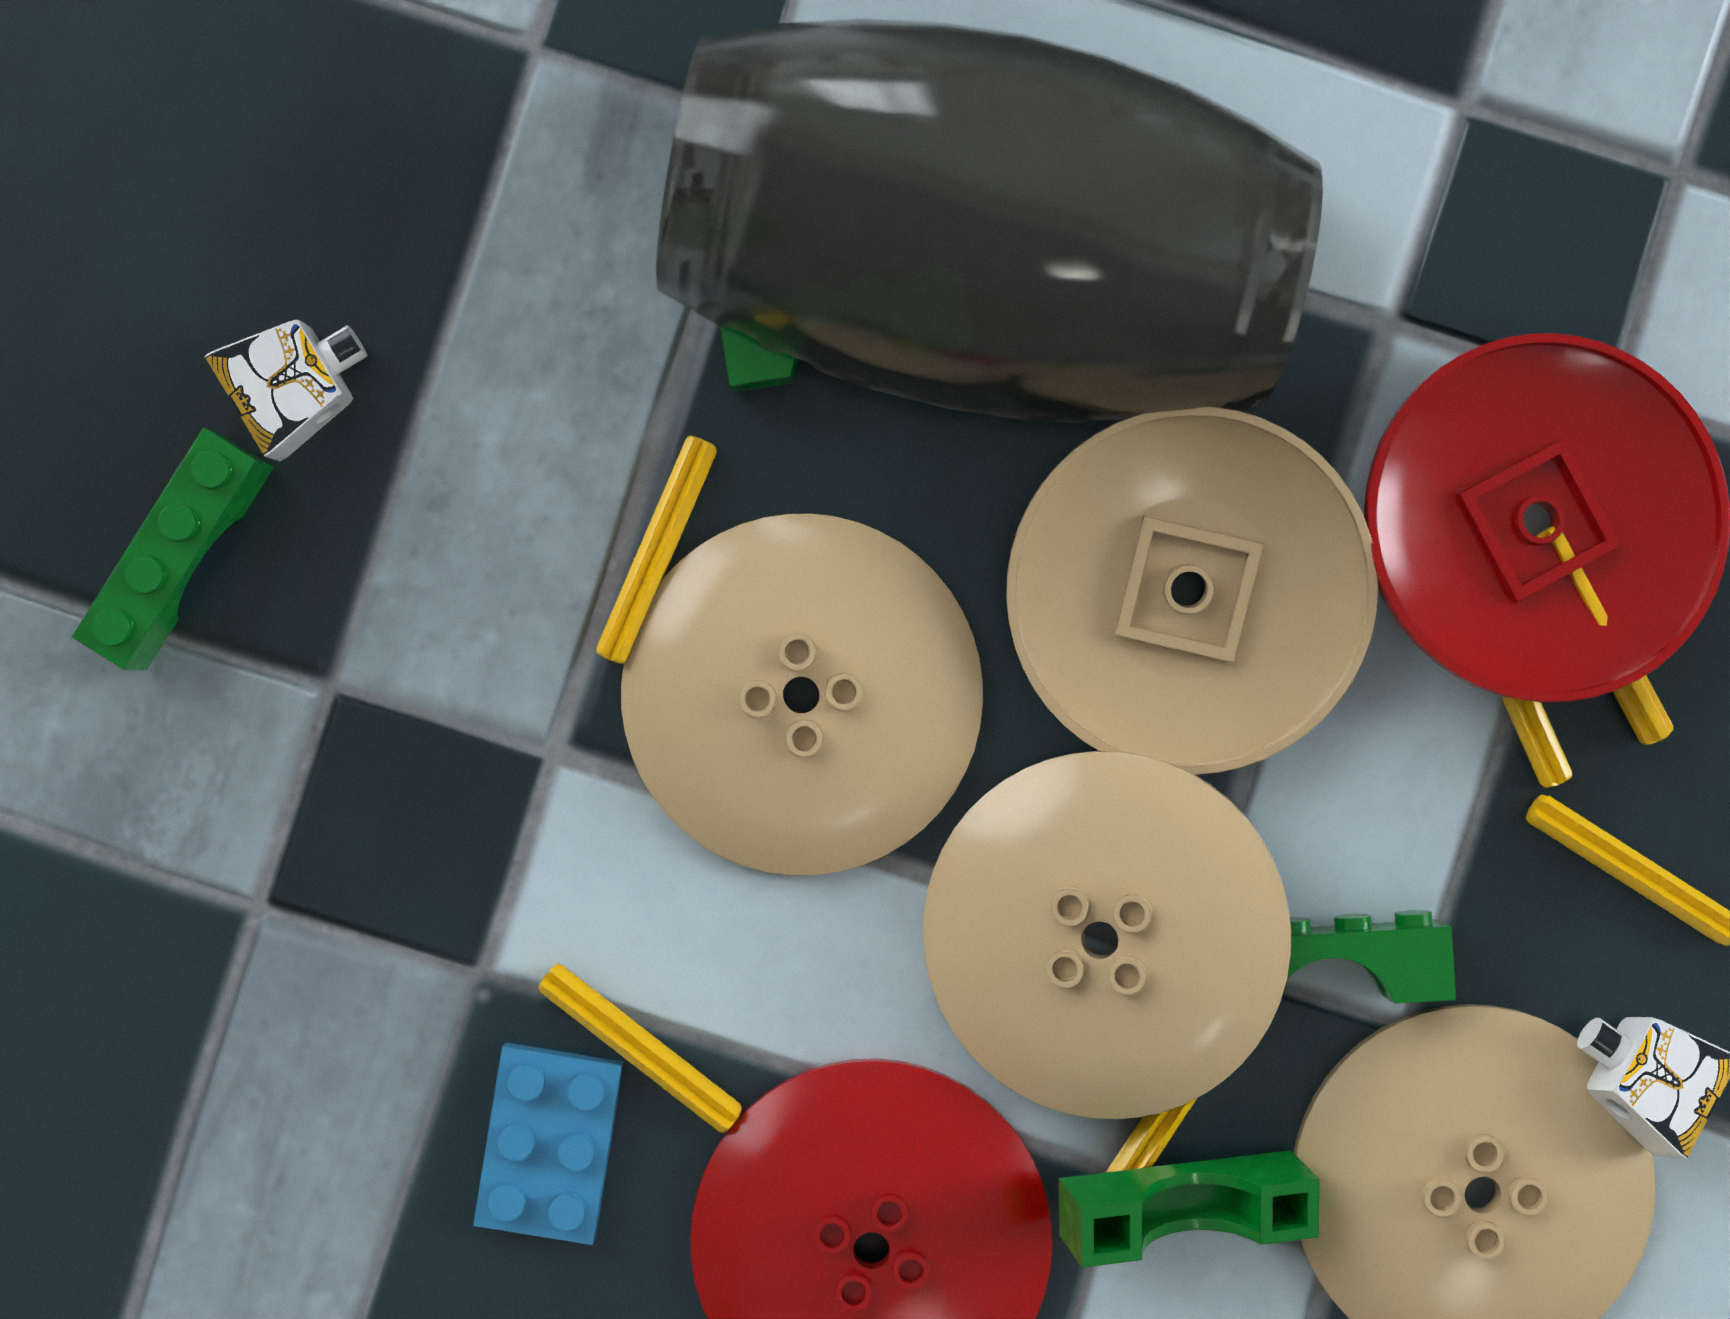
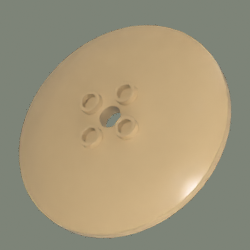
(1280, 605)
(890, 675)
(1193, 919)
(1457, 1101)

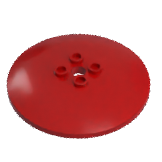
(1613, 466)
(863, 1154)

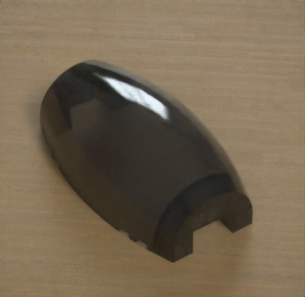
(986, 220)

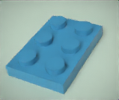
(548, 1143)

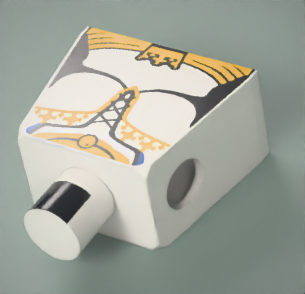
(287, 382)
(1655, 1080)

